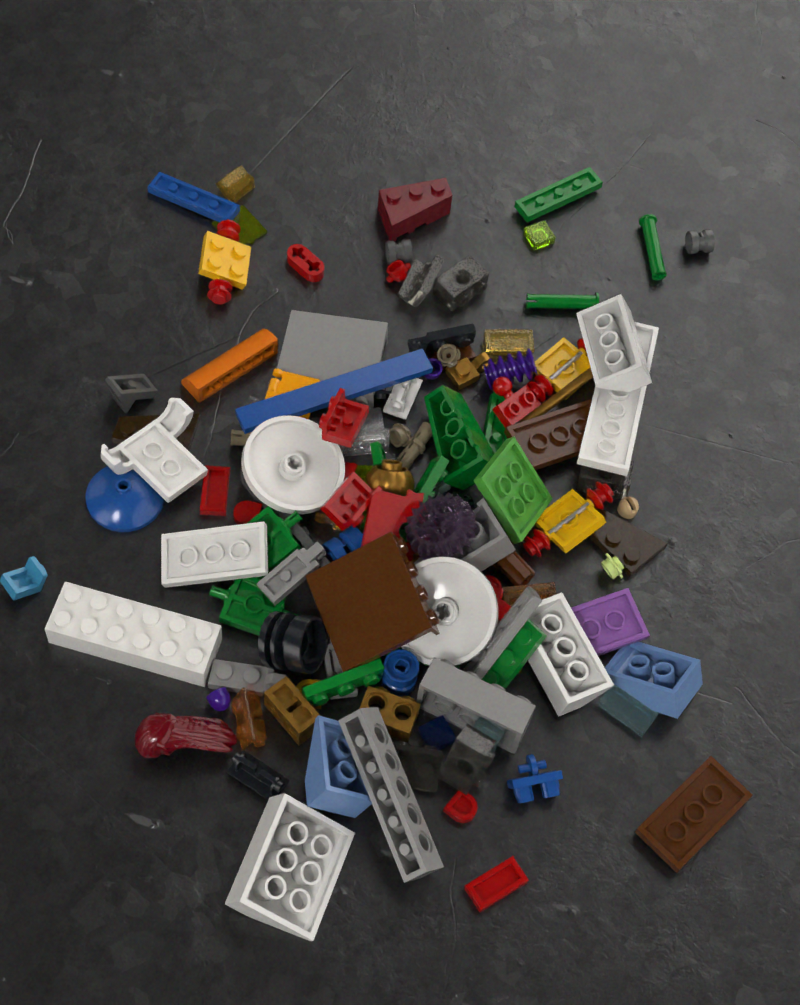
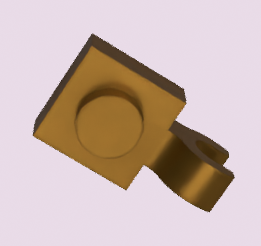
(467, 372)

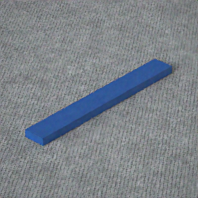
(317, 395)

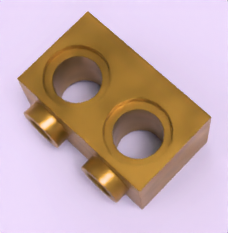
(392, 705)
(291, 710)

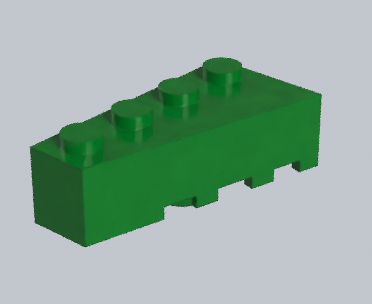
(457, 437)

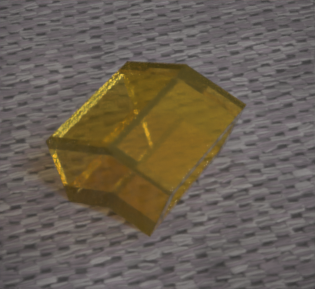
(236, 184)

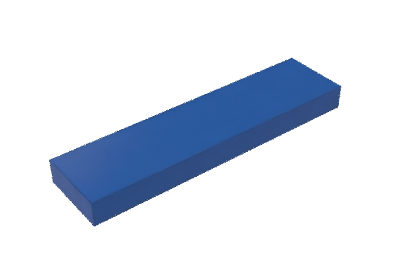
(193, 198)

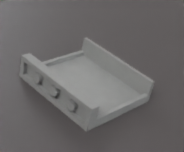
(331, 346)

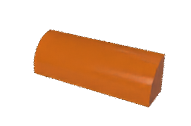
(231, 365)

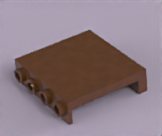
(372, 601)

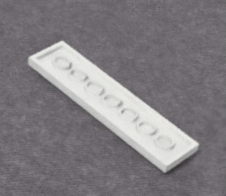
(615, 419)

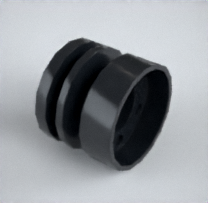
(292, 642)

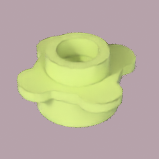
(612, 566)

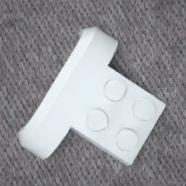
(158, 454)

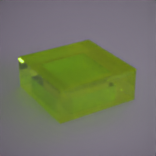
(539, 235)

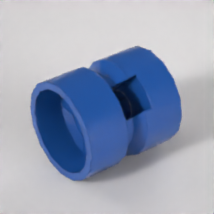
(348, 541)
(400, 672)

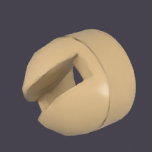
(624, 507)

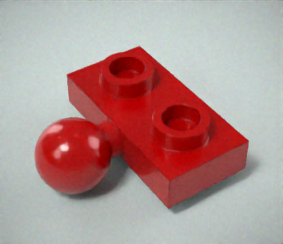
(516, 404)

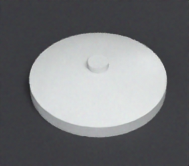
(292, 465)
(464, 609)

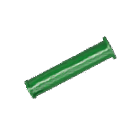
(653, 247)
(562, 301)

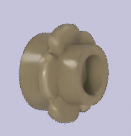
(447, 349)
(399, 435)

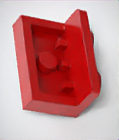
(342, 420)
(349, 502)

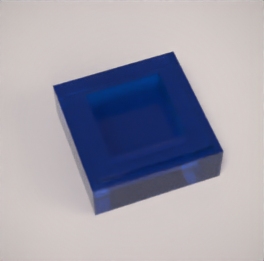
(437, 733)

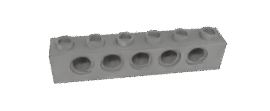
(390, 794)

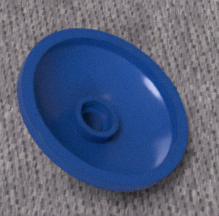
(120, 508)

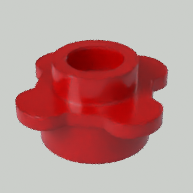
(397, 271)

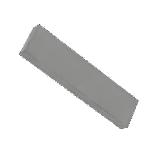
(505, 632)

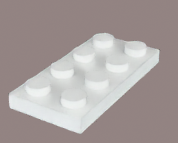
(214, 554)

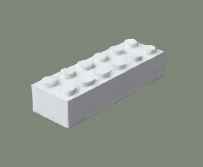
(134, 634)

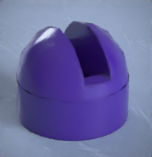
(437, 364)
(219, 699)

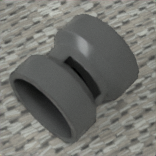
(700, 241)
(399, 251)

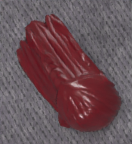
(165, 733)

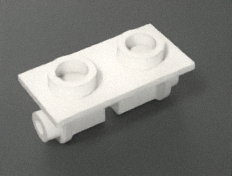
(402, 398)

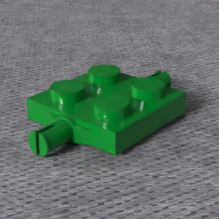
(279, 536)
(246, 605)

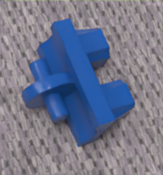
(522, 785)

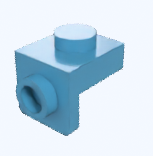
(25, 580)

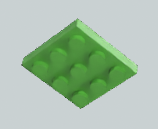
(513, 490)

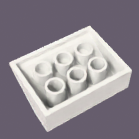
(290, 867)

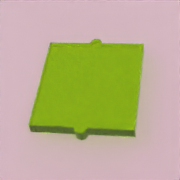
(250, 227)

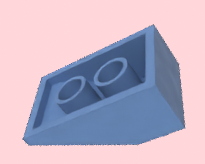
(656, 677)
(332, 774)

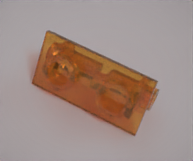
(246, 707)

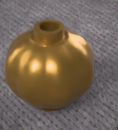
(391, 477)

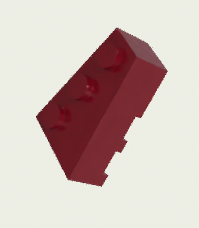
(412, 205)

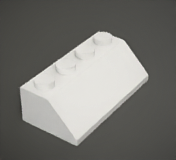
(613, 346)
(566, 659)

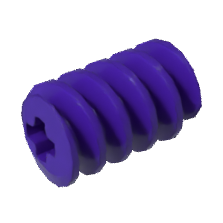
(511, 367)

